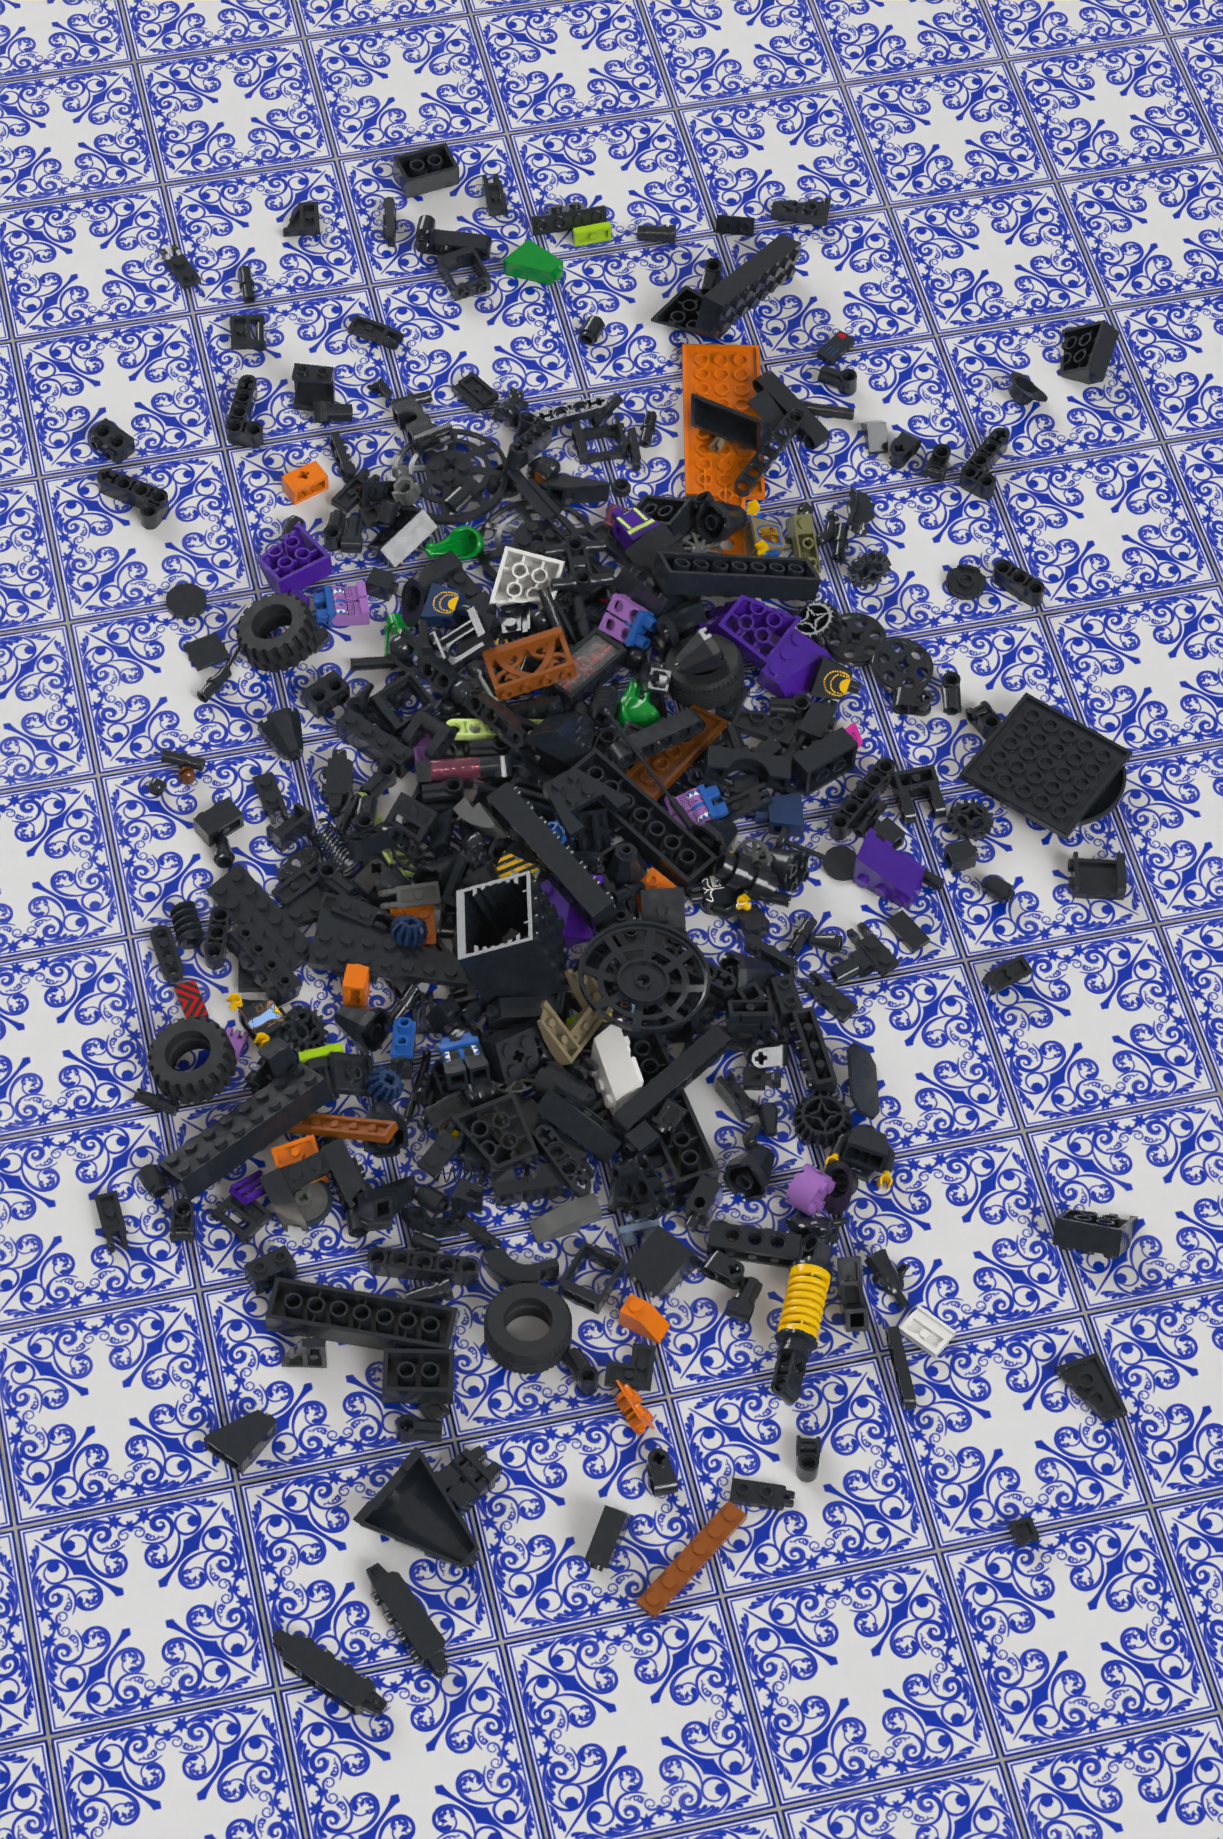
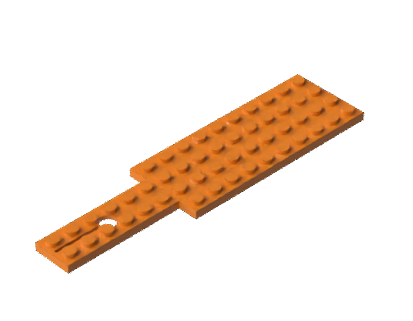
(725, 377)

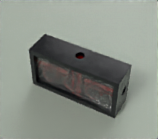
(596, 661)

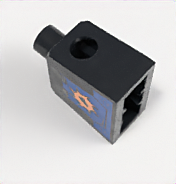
(702, 1203)

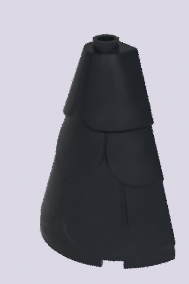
(420, 1515)

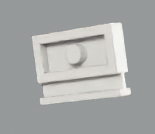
(927, 1331)

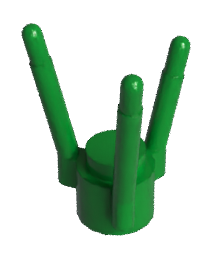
(394, 623)

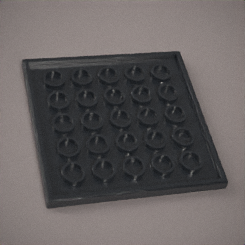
(1045, 765)

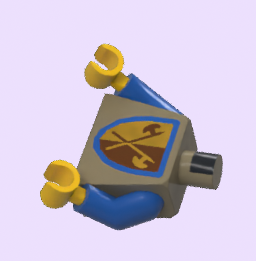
(763, 536)

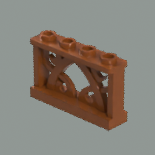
(525, 682)

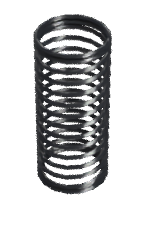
(347, 863)

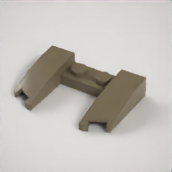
(567, 1043)

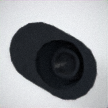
(1024, 390)
(413, 601)
(845, 1187)

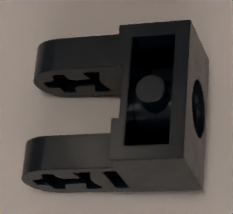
(913, 784)

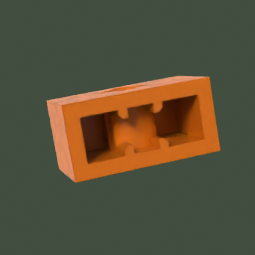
(304, 482)

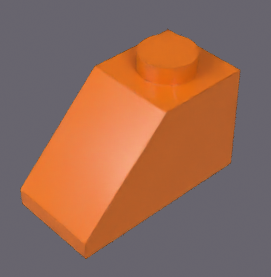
(643, 1319)

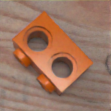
(356, 985)

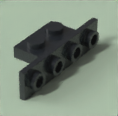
(565, 218)

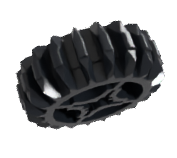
(825, 618)
(811, 1126)

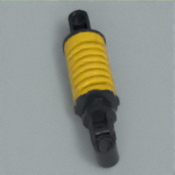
(801, 1317)

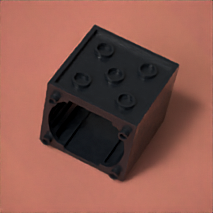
(521, 966)

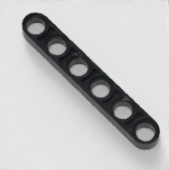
(771, 453)

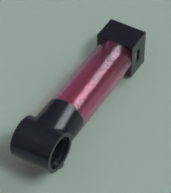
(464, 768)

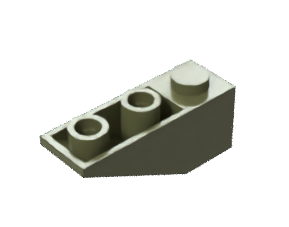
(804, 545)

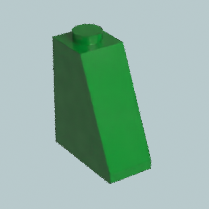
(533, 264)

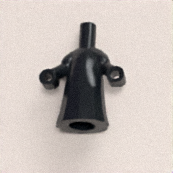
(886, 1275)

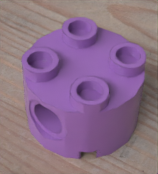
(809, 1190)

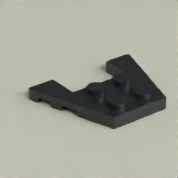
(575, 791)

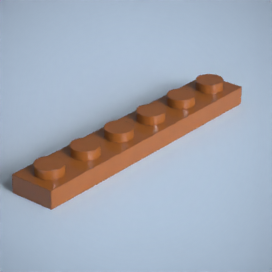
(346, 1127)
(691, 1560)

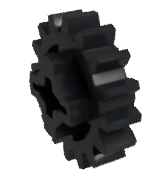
(869, 569)
(970, 820)
(305, 1028)

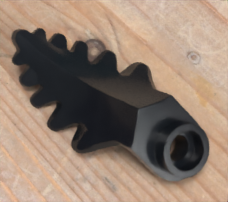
(859, 512)

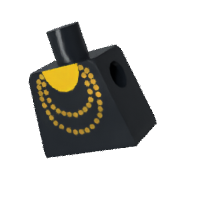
(832, 680)

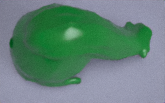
(463, 542)
(635, 709)

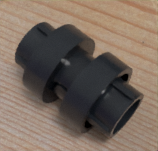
(737, 872)

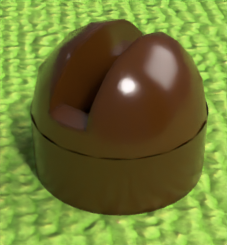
(186, 775)

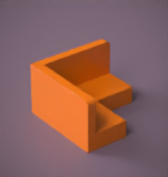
(296, 1150)

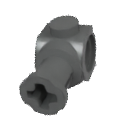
(405, 489)

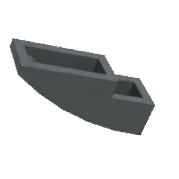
(479, 818)
(566, 1219)

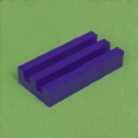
(246, 1185)

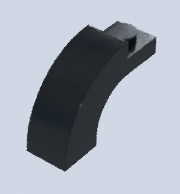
(509, 1272)
(851, 1295)

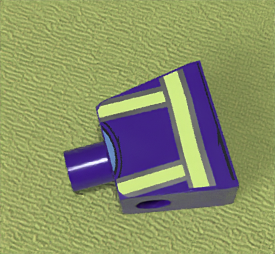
(631, 525)

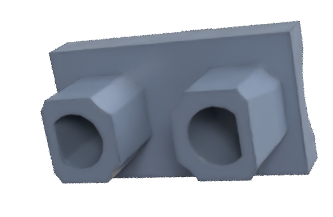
(628, 1232)

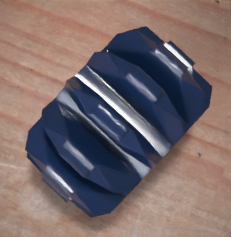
(408, 931)
(384, 1084)

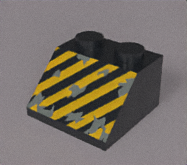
(515, 861)

